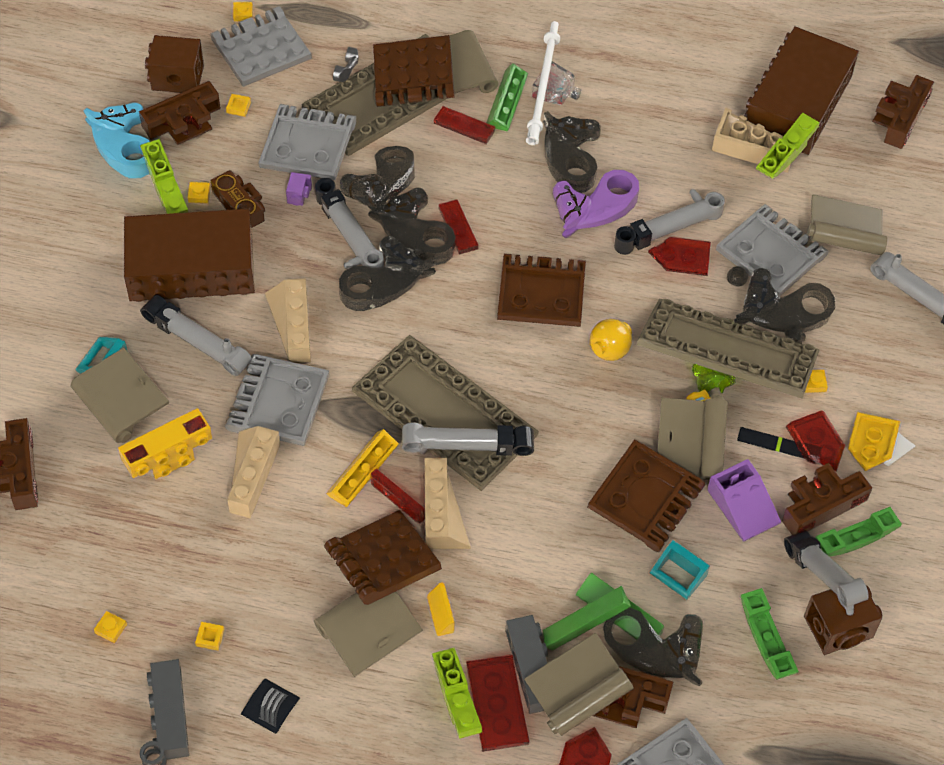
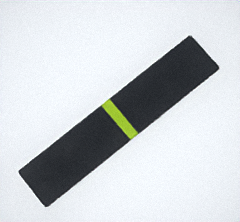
(769, 442)

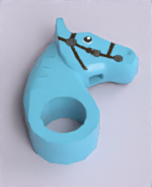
(113, 138)

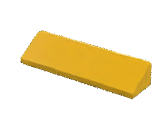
(360, 470)

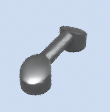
(342, 73)

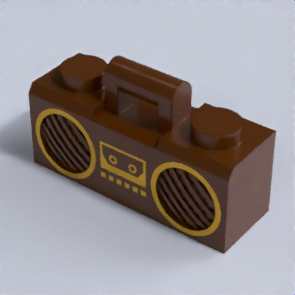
(233, 195)

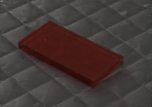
(497, 702)

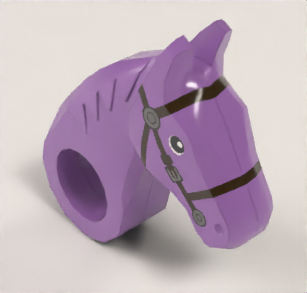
(601, 206)

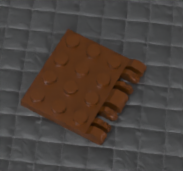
(413, 68)
(541, 292)
(646, 492)
(383, 557)

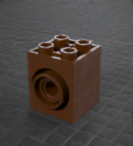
(174, 63)
(836, 629)

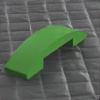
(860, 534)
(766, 634)

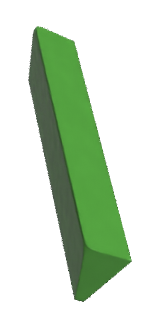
(507, 97)
(594, 588)
(586, 618)

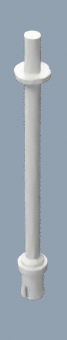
(535, 125)

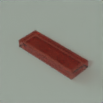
(464, 125)
(455, 218)
(397, 496)

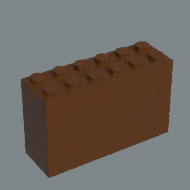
(802, 79)
(188, 254)

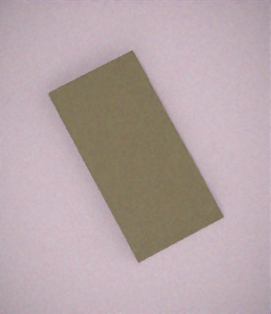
(358, 98)
(729, 347)
(426, 390)

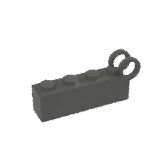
(527, 654)
(169, 713)

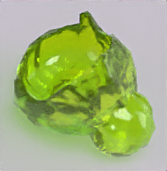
(709, 379)

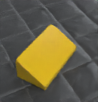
(441, 610)

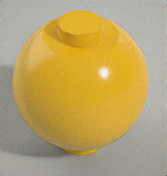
(611, 339)

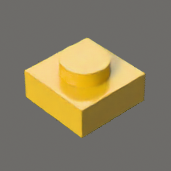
(242, 10)
(238, 105)
(199, 192)
(817, 382)
(110, 627)
(209, 636)

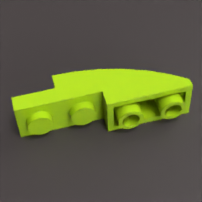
(789, 147)
(163, 177)
(456, 693)

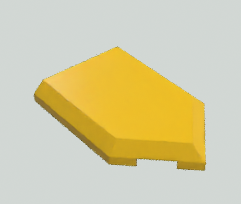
(873, 439)

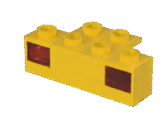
(166, 446)

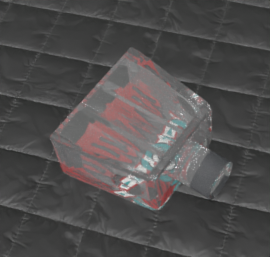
(559, 85)

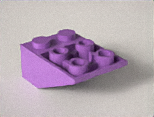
(744, 500)

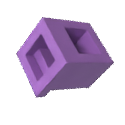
(298, 188)

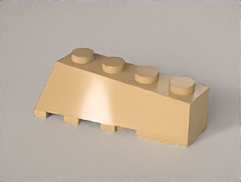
(743, 139)
(290, 313)
(253, 462)
(442, 516)

